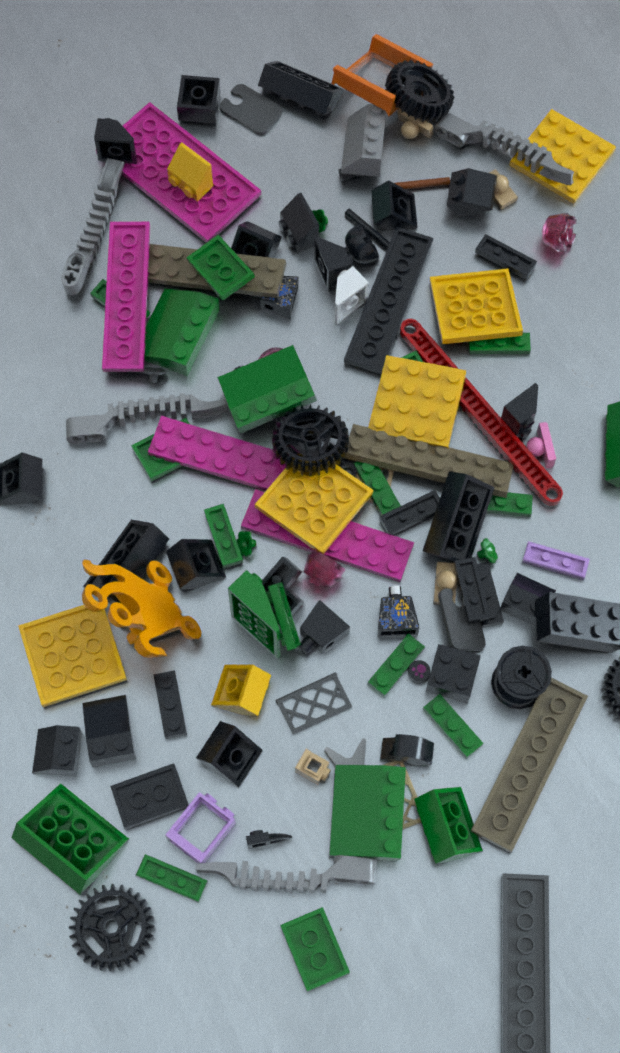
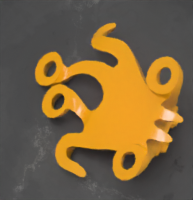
(143, 608)

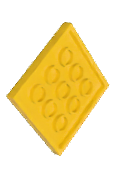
(571, 148)
(475, 306)
(417, 400)
(314, 506)
(71, 654)

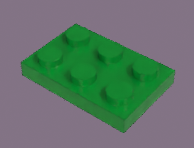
(220, 267)
(153, 466)
(283, 615)
(315, 949)

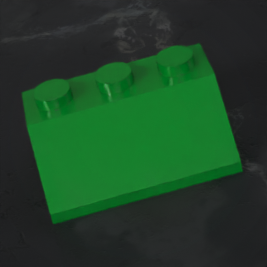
(447, 824)

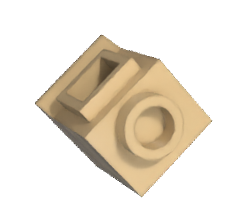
(322, 773)

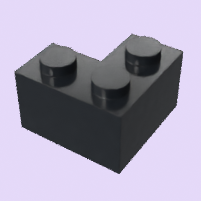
(287, 573)

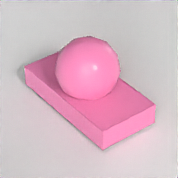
(543, 445)

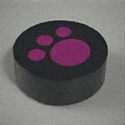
(419, 671)

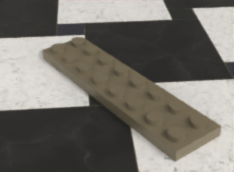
(170, 267)
(425, 459)
(529, 765)

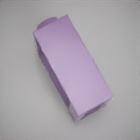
(184, 845)

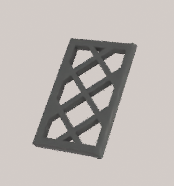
(310, 721)

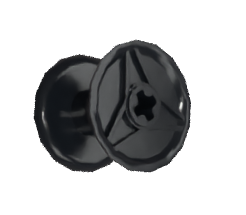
(521, 677)

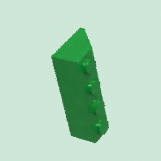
(612, 452)

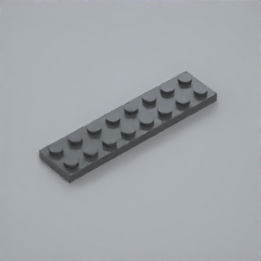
(525, 964)

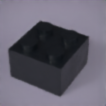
(198, 99)
(453, 673)

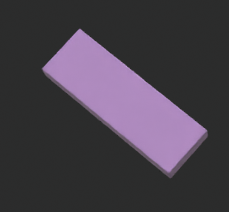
(555, 560)

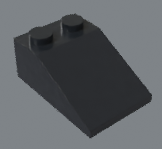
(108, 731)

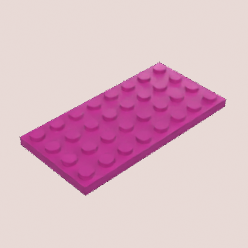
(155, 144)

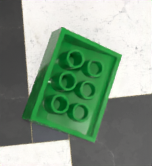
(179, 329)
(266, 389)
(253, 611)
(368, 811)
(69, 838)

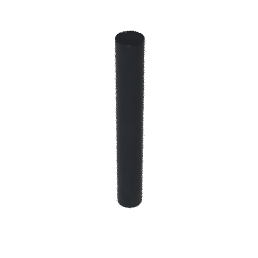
(372, 232)

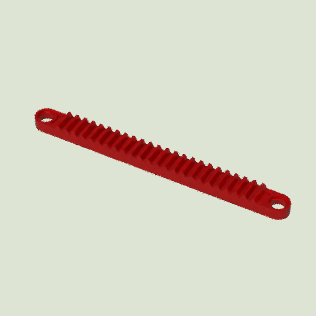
(487, 419)

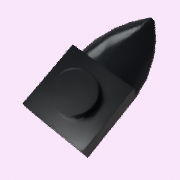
(259, 839)

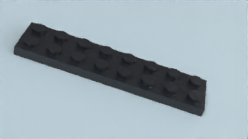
(388, 300)

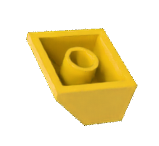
(190, 172)
(241, 689)

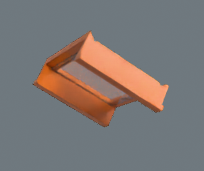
(369, 73)

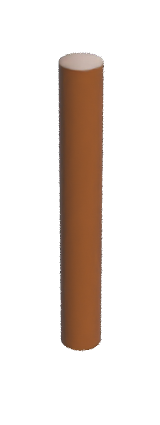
(424, 183)

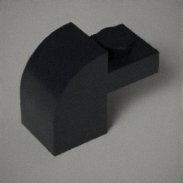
(407, 748)

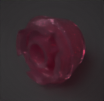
(558, 231)
(323, 569)

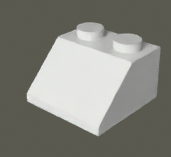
(350, 293)

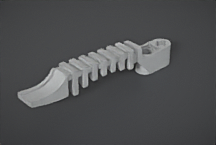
(461, 132)
(74, 277)
(94, 427)
(344, 869)

